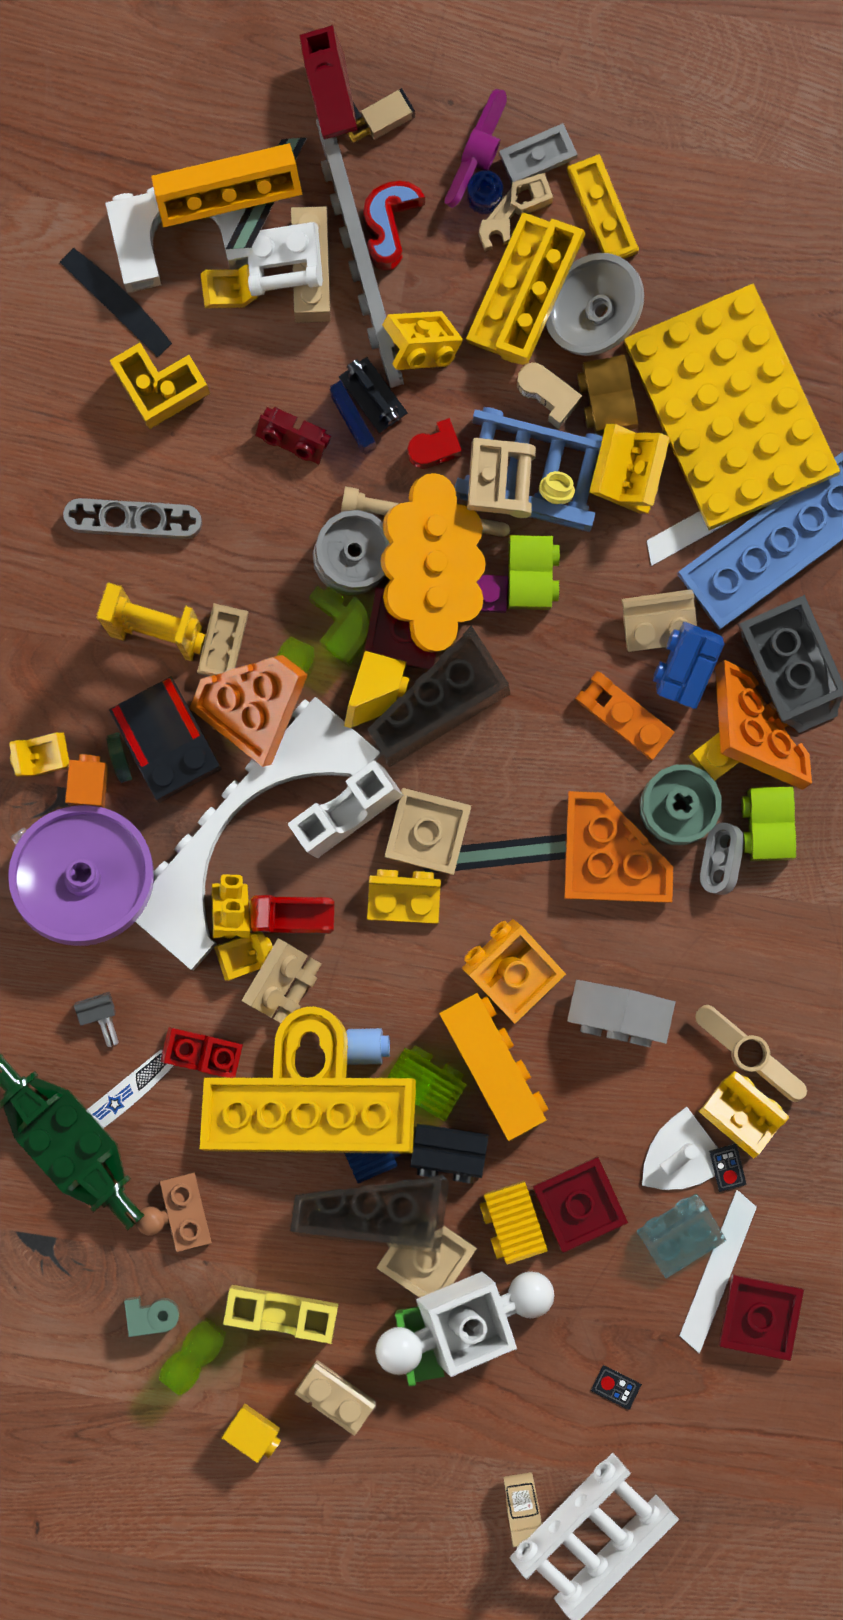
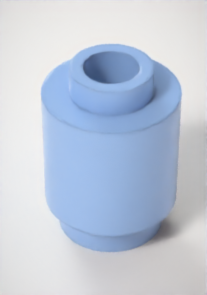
(367, 1046)

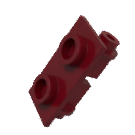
(277, 429)

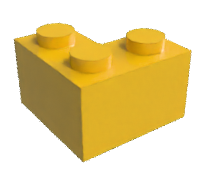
(158, 393)

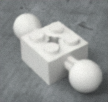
(486, 1329)

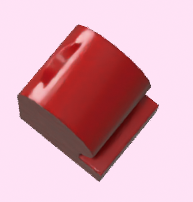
(434, 449)

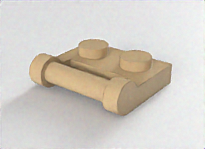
(489, 477)

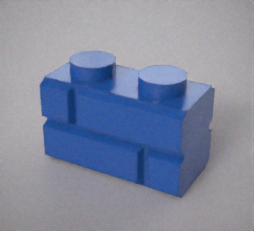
(688, 664)

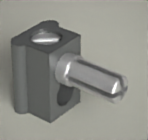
(99, 1009)

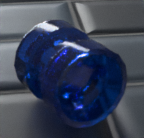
(485, 199)

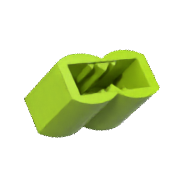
(531, 572)
(770, 823)

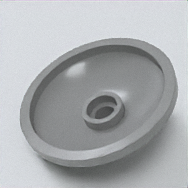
(591, 287)

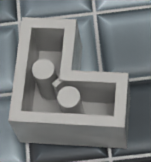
(620, 1013)

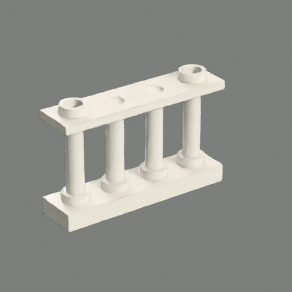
(615, 1559)

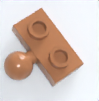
(183, 1213)

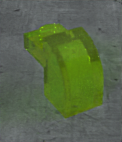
(351, 624)

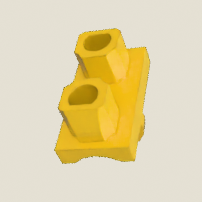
(230, 907)

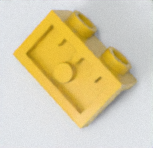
(423, 339)
(404, 898)

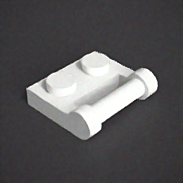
(285, 247)

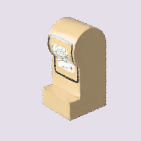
(539, 383)
(522, 1506)

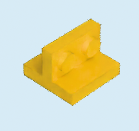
(629, 467)

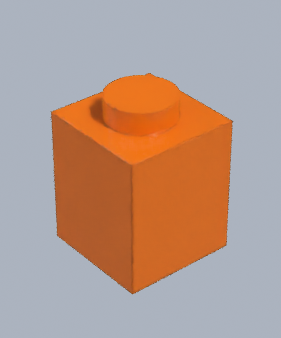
(87, 781)

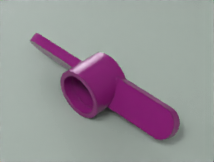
(480, 147)

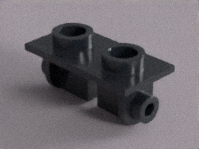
(372, 394)

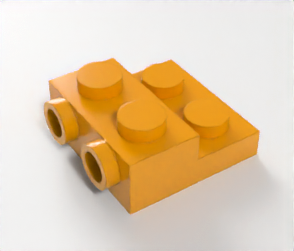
(512, 969)

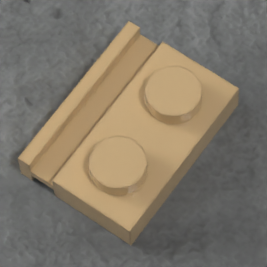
(653, 617)

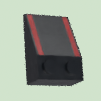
(165, 739)

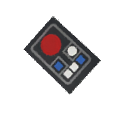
(727, 1167)
(616, 1387)

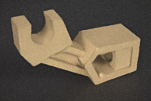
(499, 219)

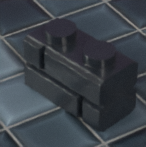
(449, 1151)

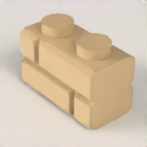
(335, 1397)

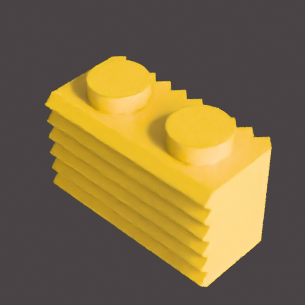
(514, 1223)

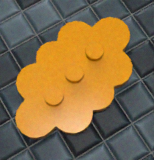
(433, 562)

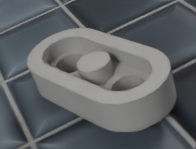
(722, 859)

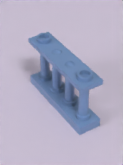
(577, 512)

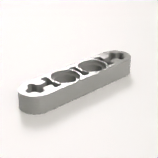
(133, 514)

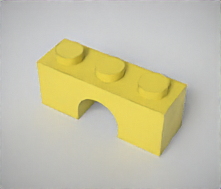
(280, 1312)

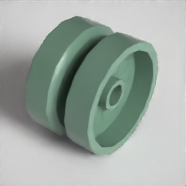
(685, 784)

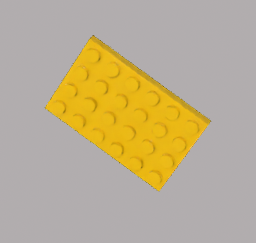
(731, 406)

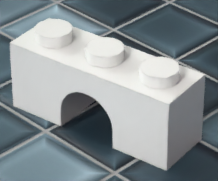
(330, 823)

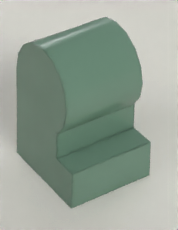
(150, 1319)

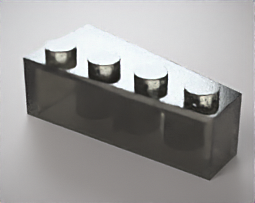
(440, 700)
(386, 1215)

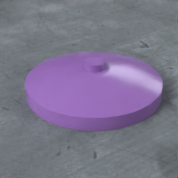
(81, 875)

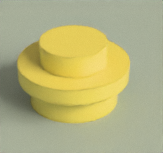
(557, 488)

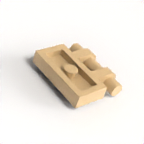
(276, 977)

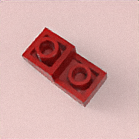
(201, 1053)

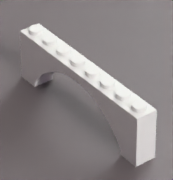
(310, 747)

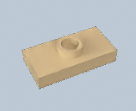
(222, 640)

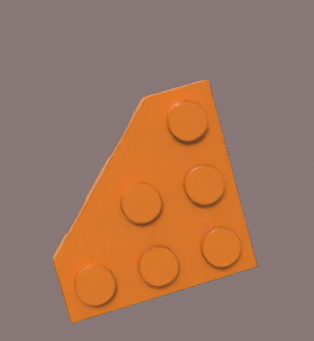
(251, 704)
(753, 730)
(610, 855)

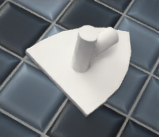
(679, 1154)

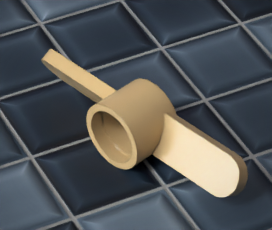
(768, 1068)

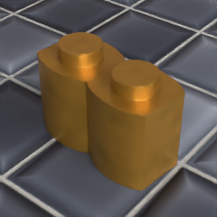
(608, 394)

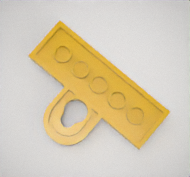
(311, 1112)

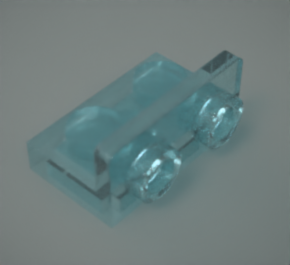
(681, 1235)

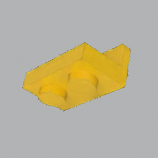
(744, 1113)

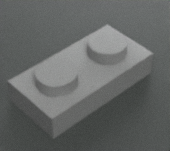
(538, 154)

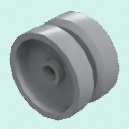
(331, 557)

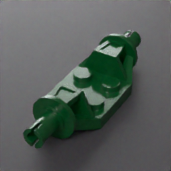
(66, 1142)

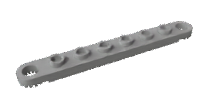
(361, 266)

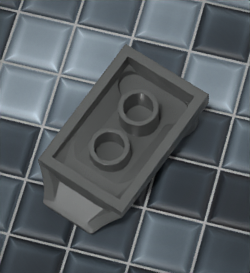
(794, 664)

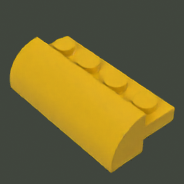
(525, 287)

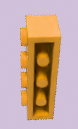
(226, 185)
(493, 1066)

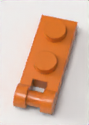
(625, 716)

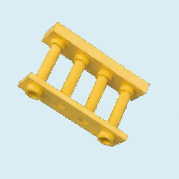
(122, 617)

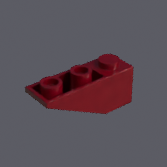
(328, 81)

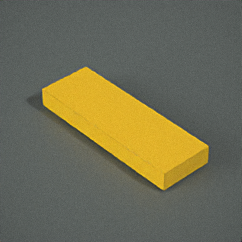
(602, 207)

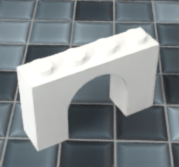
(133, 229)

